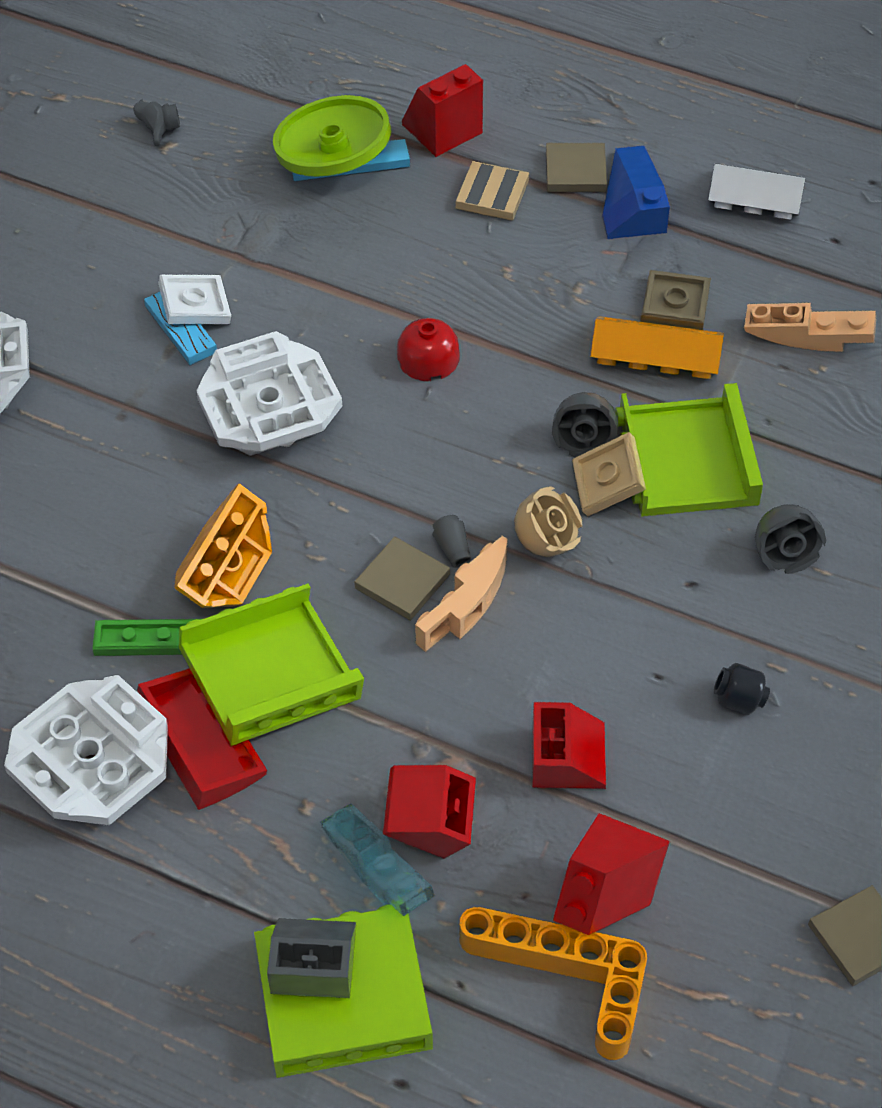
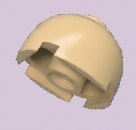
(548, 523)

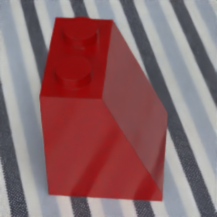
(447, 110)
(610, 875)

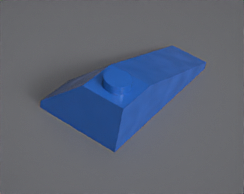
(635, 196)

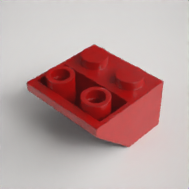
(567, 747)
(430, 808)

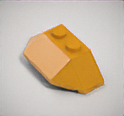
(227, 553)

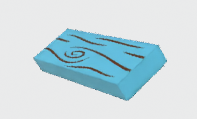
(189, 339)

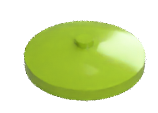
(332, 135)

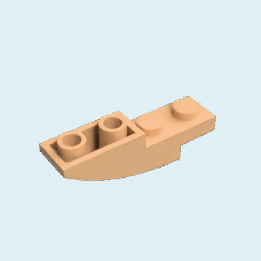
(801, 328)
(474, 592)

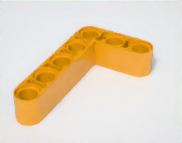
(566, 961)

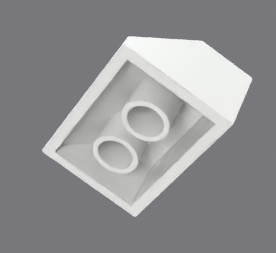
(756, 191)

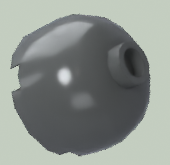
(584, 423)
(789, 538)

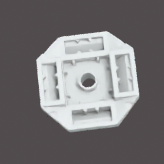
(267, 394)

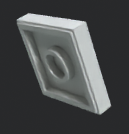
(194, 299)

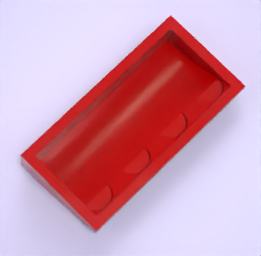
(197, 742)

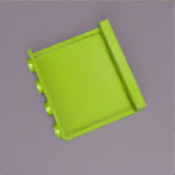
(693, 454)
(267, 664)
(378, 1021)

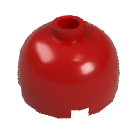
(428, 349)

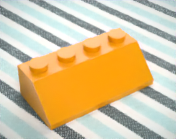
(656, 345)

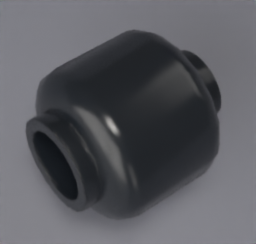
(741, 688)

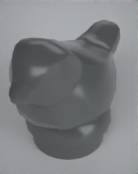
(157, 118)

